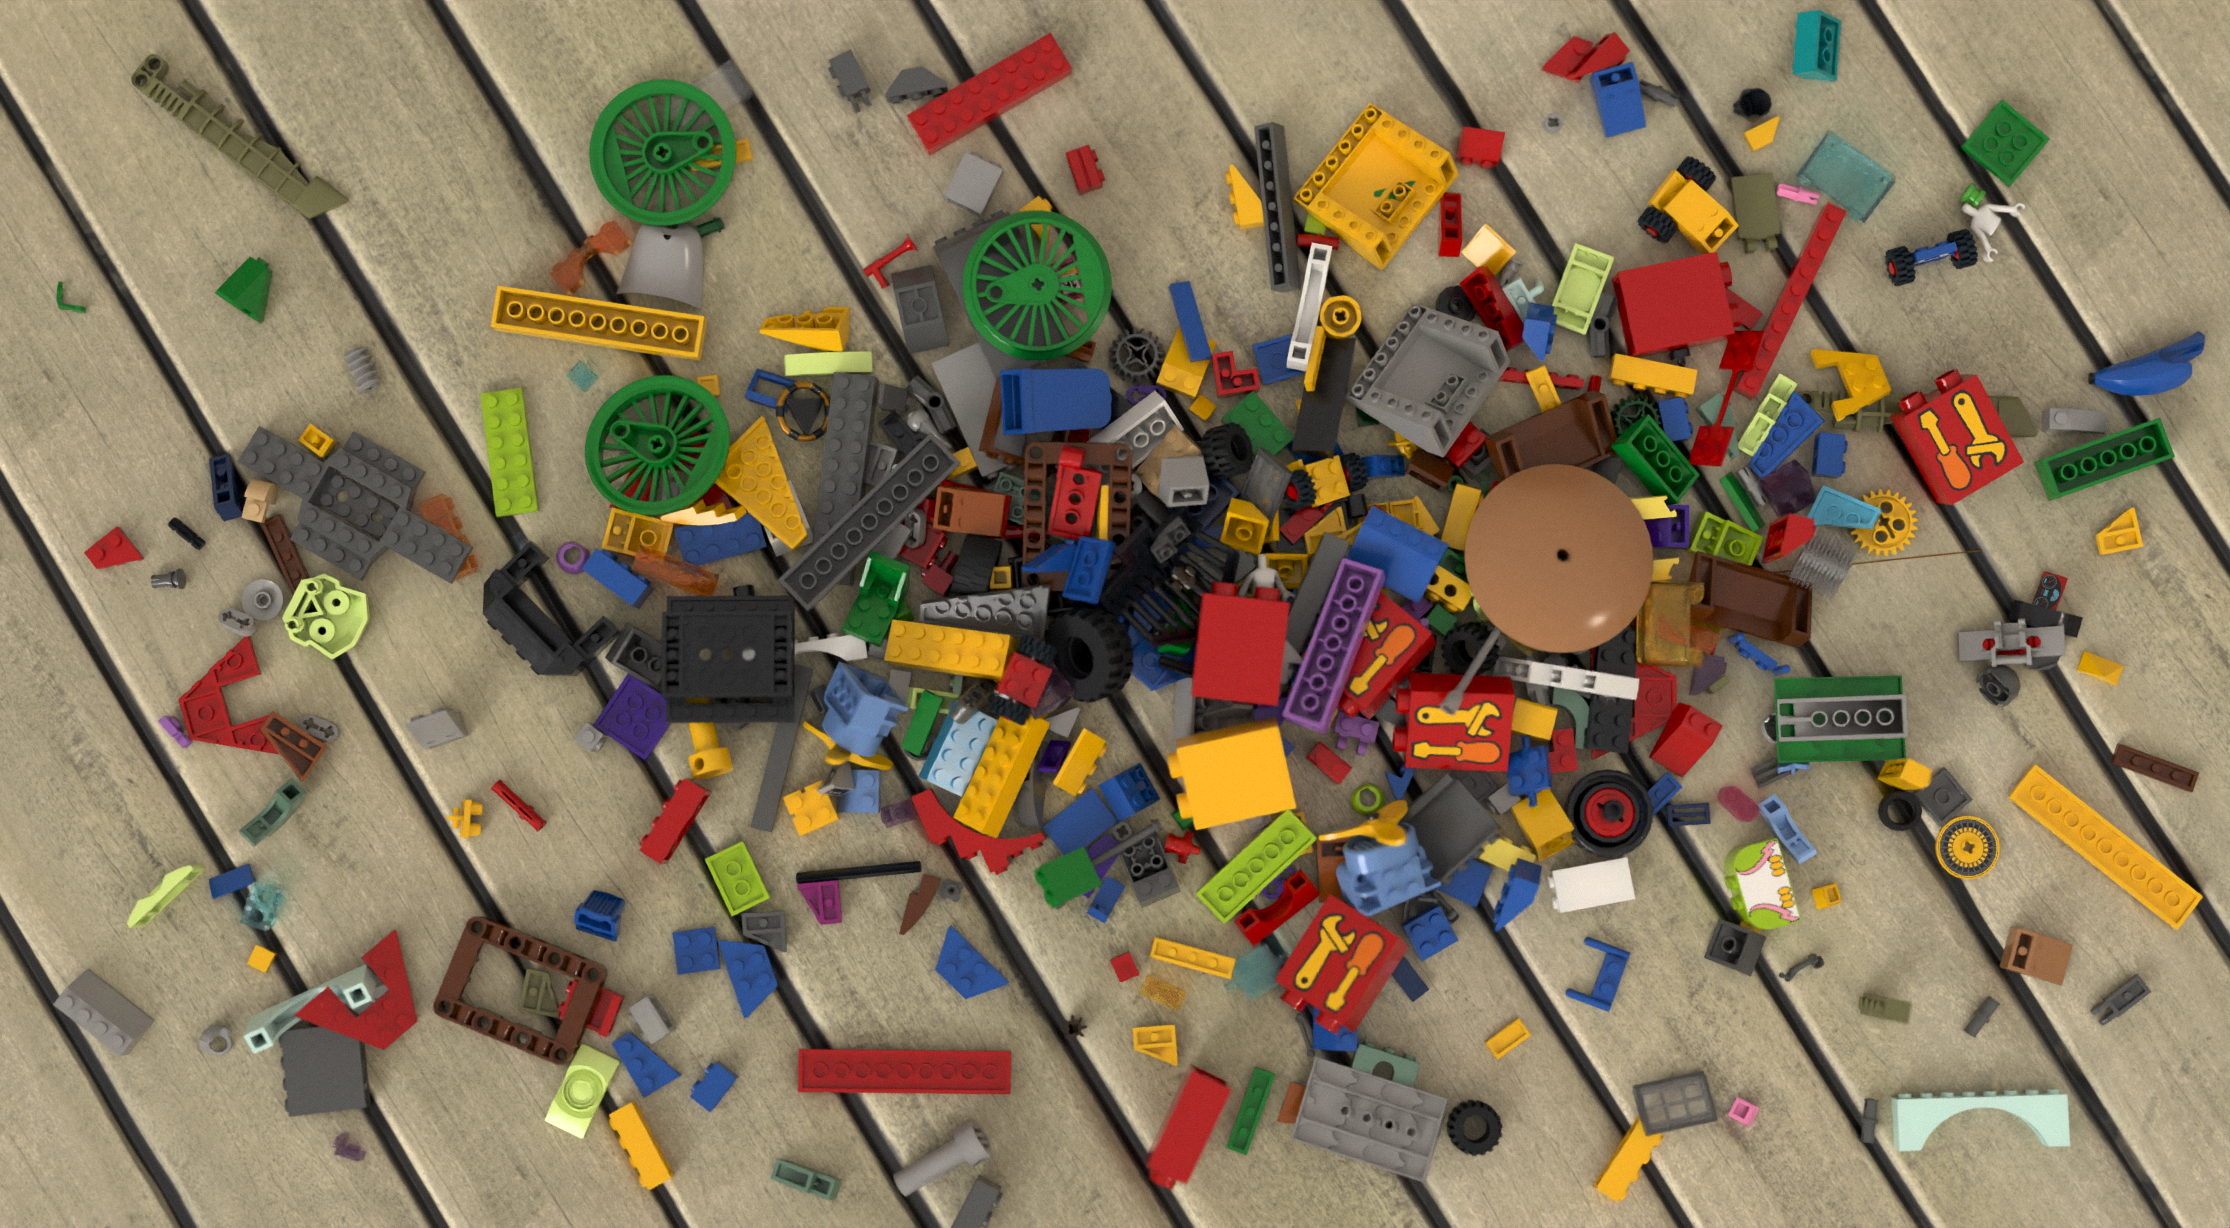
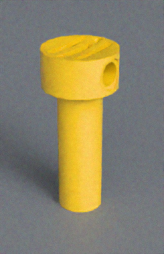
(708, 757)

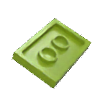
(737, 878)

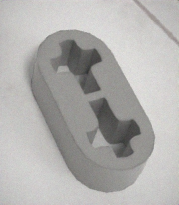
(918, 528)
(239, 618)
(322, 723)

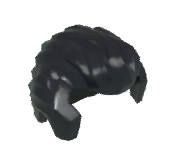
(1753, 104)

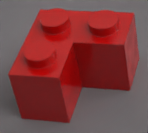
(1232, 382)
(1562, 751)

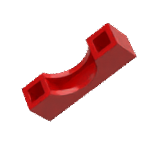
(1296, 895)

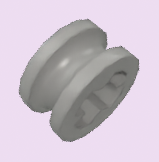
(1551, 117)

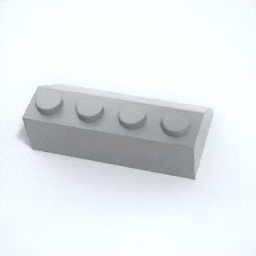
(1190, 712)
(104, 1013)

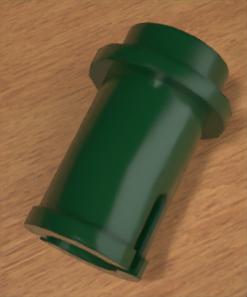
(710, 227)

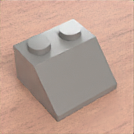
(651, 1019)

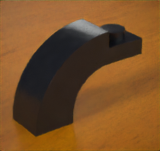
(2045, 617)

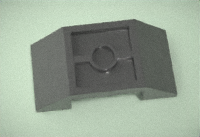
(919, 309)

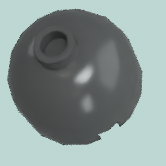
(1999, 684)

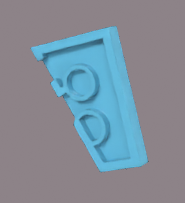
(1841, 510)

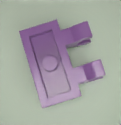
(1356, 728)

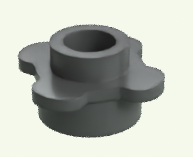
(955, 895)

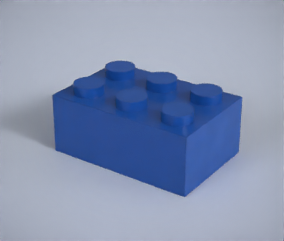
(618, 577)

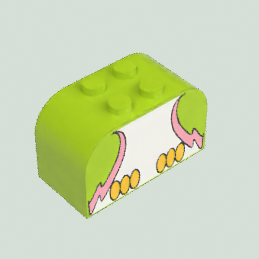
(1760, 885)

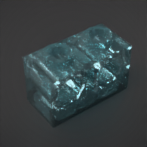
(256, 903)

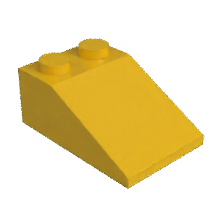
(1179, 373)

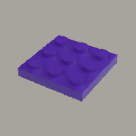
(635, 717)

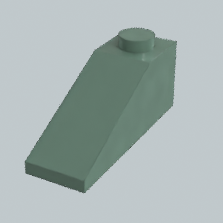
(1709, 413)

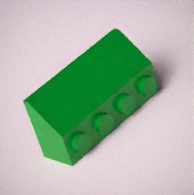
(1655, 460)

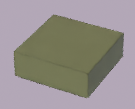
(1718, 685)

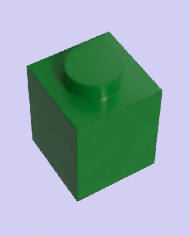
(1441, 620)

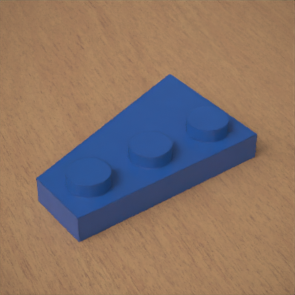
(643, 1064)

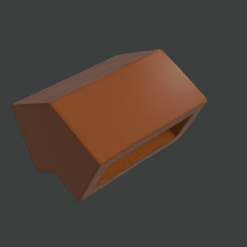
(1084, 352)

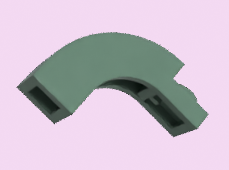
(278, 811)

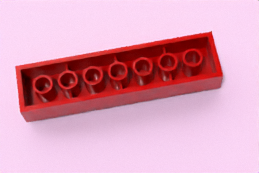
(989, 94)

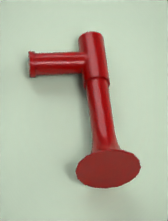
(874, 268)

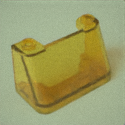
(1665, 625)

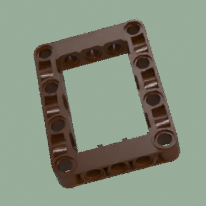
(1034, 510)
(537, 951)

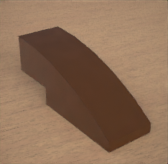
(919, 903)

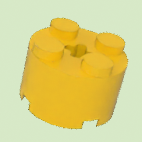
(1339, 306)

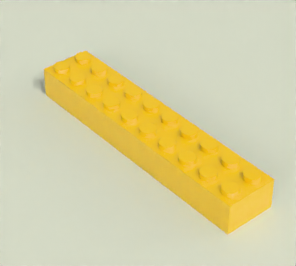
(599, 323)

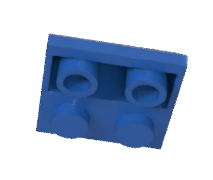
(1539, 328)
(1129, 792)

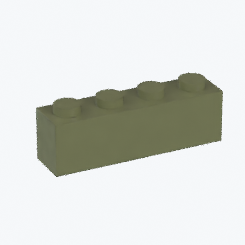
(1885, 1008)

